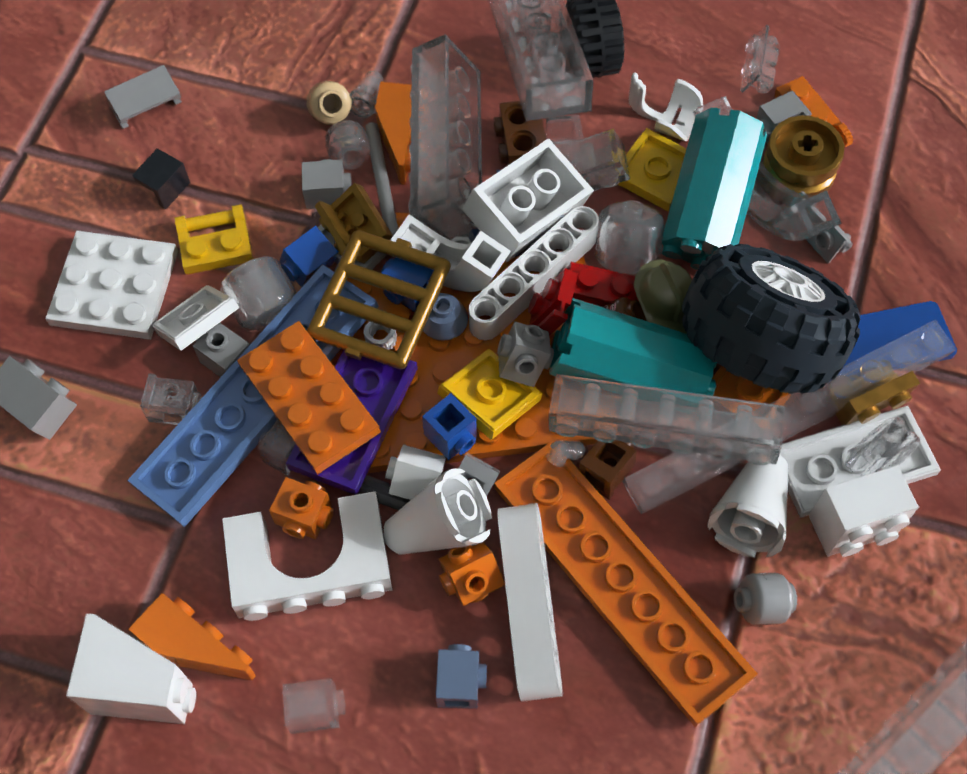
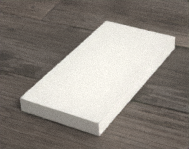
(820, 458)

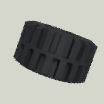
(599, 34)

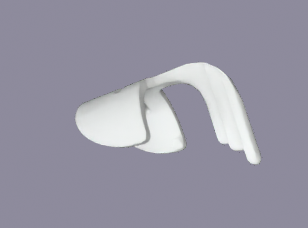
(683, 96)

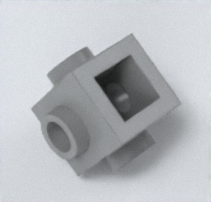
(524, 353)

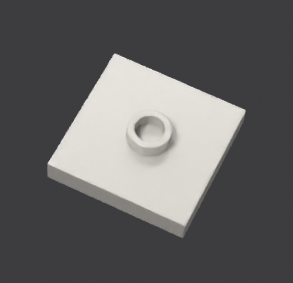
(195, 317)

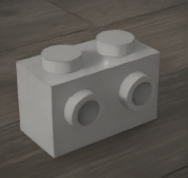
(32, 399)

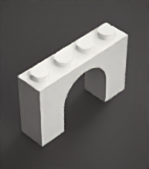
(262, 589)

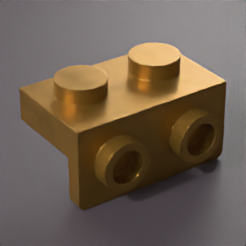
(352, 213)
(868, 405)

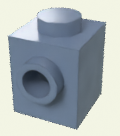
(459, 677)

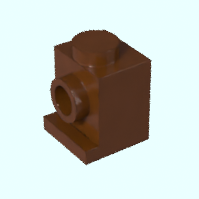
(597, 469)

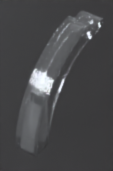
(778, 207)

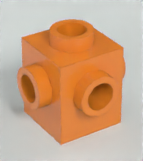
(301, 508)
(470, 573)

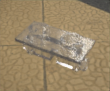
(760, 60)

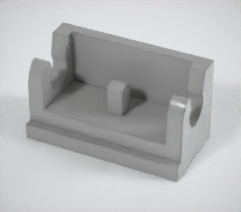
(142, 94)

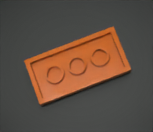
(309, 397)

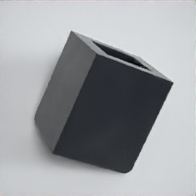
(163, 176)

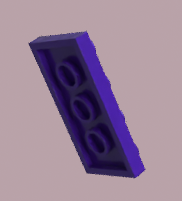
(381, 393)

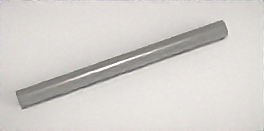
(381, 177)

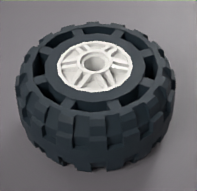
(770, 318)

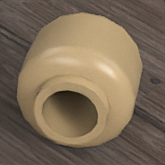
(328, 102)

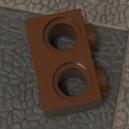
(516, 133)

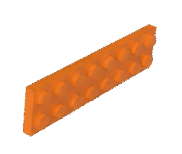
(629, 587)

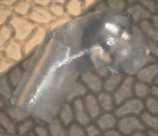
(566, 449)

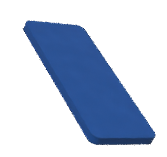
(888, 325)

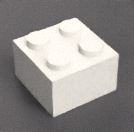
(863, 512)

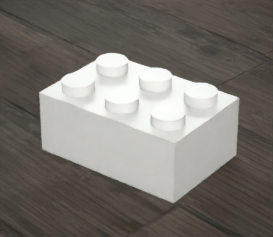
(527, 198)

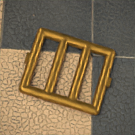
(411, 328)

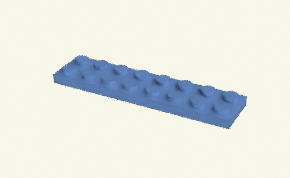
(231, 415)

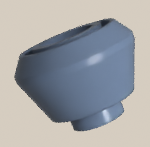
(446, 319)

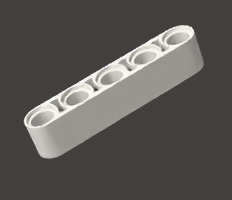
(538, 258)
(529, 603)

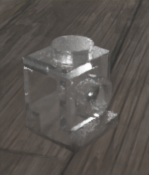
(161, 409)

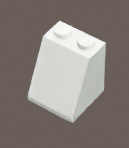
(127, 679)

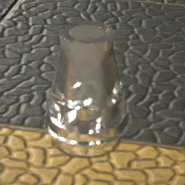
(365, 95)

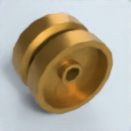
(804, 154)

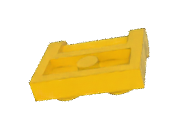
(216, 248)

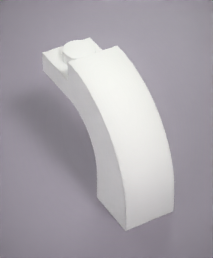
(471, 264)

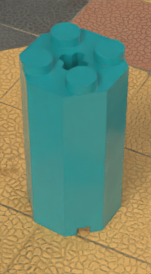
(714, 185)
(628, 351)

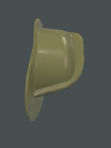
(661, 292)

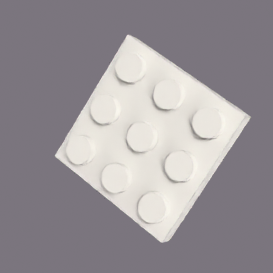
(112, 285)

